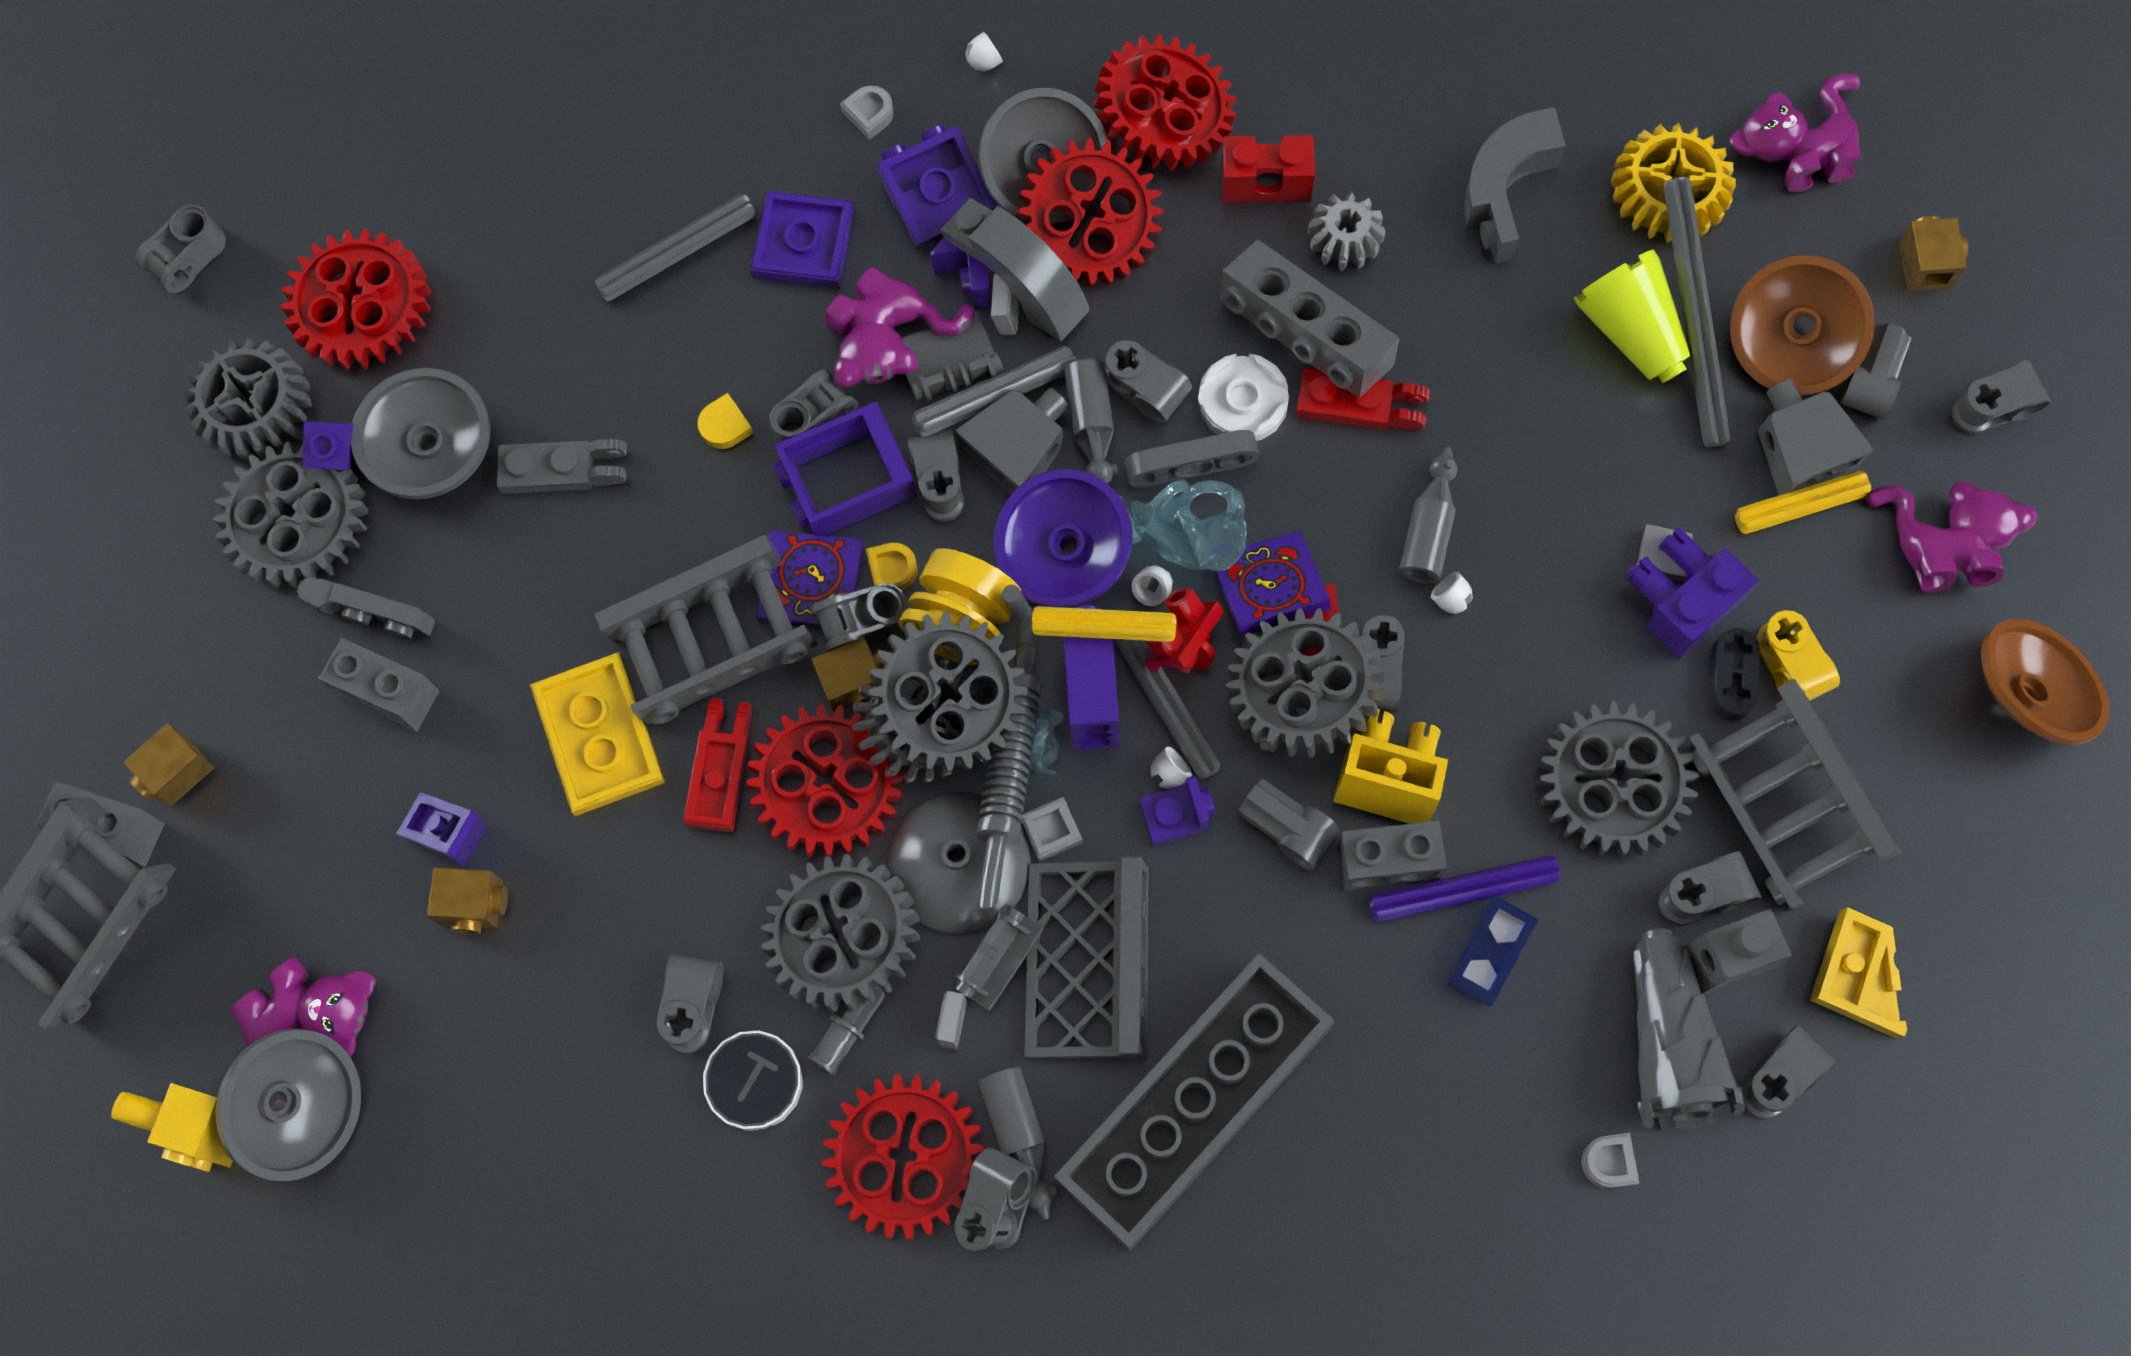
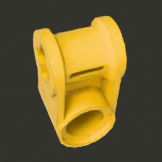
(1798, 656)

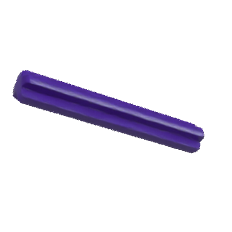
(1464, 888)

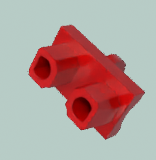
(1192, 637)

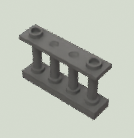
(670, 603)
(1842, 796)
(49, 866)

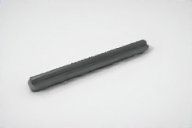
(1697, 312)

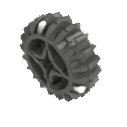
(219, 402)
(882, 742)

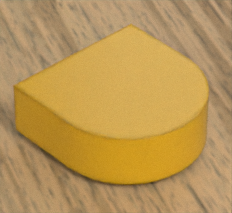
(723, 424)
(892, 564)

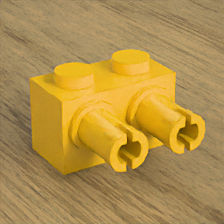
(1389, 777)
(180, 1124)

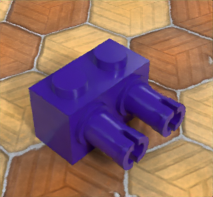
(1694, 609)

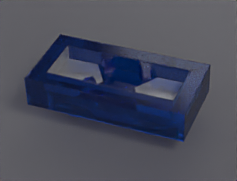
(1492, 951)

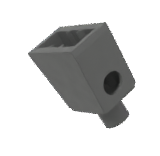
(1014, 437)
(1808, 439)
(1739, 951)

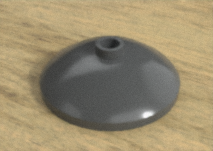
(1031, 122)
(407, 414)
(945, 890)
(313, 1109)

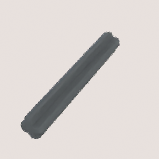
(675, 247)
(982, 395)
(1170, 709)

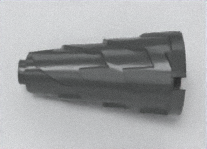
(1680, 1055)

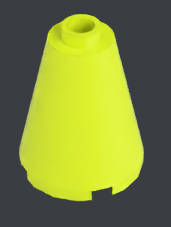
(1639, 316)

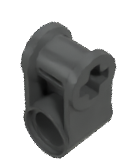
(181, 248)
(1151, 385)
(1999, 399)
(811, 405)
(936, 469)
(852, 615)
(1390, 657)
(1714, 887)
(690, 993)
(1790, 1069)
(998, 1197)

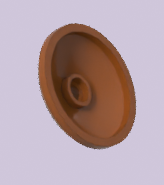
(1797, 288)
(2044, 682)

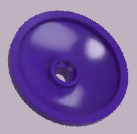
(1047, 515)

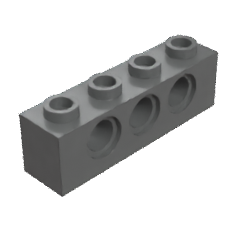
(1308, 318)

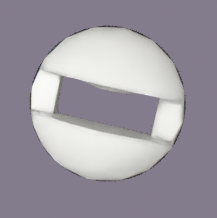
(982, 53)
(1143, 581)
(1452, 593)
(1171, 768)

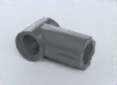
(1875, 381)
(1299, 831)

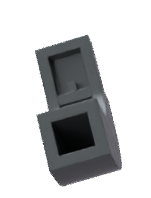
(1512, 151)
(1023, 262)

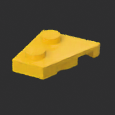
(1861, 974)

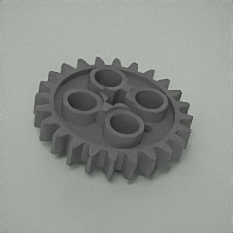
(319, 538)
(1330, 711)
(977, 722)
(1622, 822)
(800, 953)

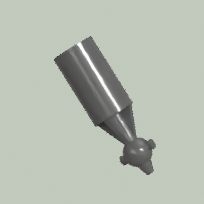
(1091, 414)
(1430, 524)
(1018, 1129)

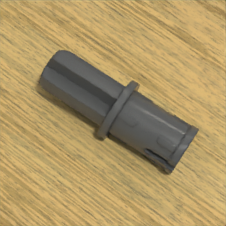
(843, 1033)

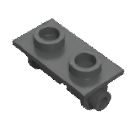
(998, 957)

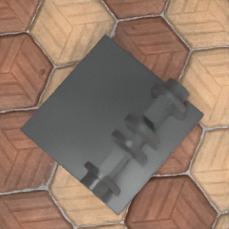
(950, 362)

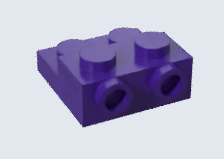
(932, 181)

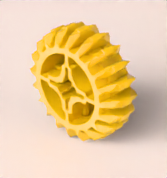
(1642, 188)

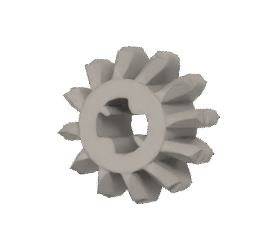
(1347, 216)

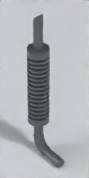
(1009, 767)

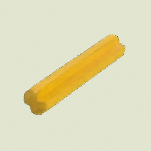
(1802, 502)
(1104, 624)

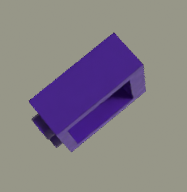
(831, 437)
(1091, 692)

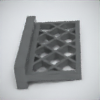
(1129, 960)

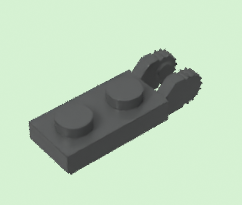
(558, 466)
(362, 606)

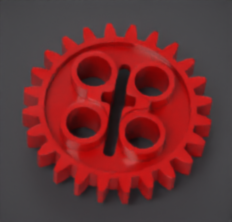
(1172, 93)
(1124, 232)
(318, 297)
(794, 810)
(858, 1150)

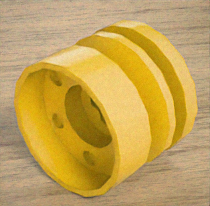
(961, 587)

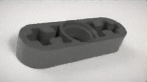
(1191, 458)

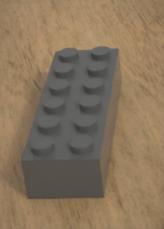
(1193, 1102)

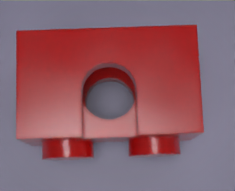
(1246, 160)

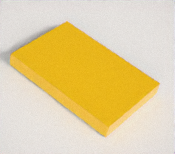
(595, 734)

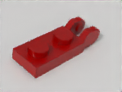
(1327, 402)
(718, 770)

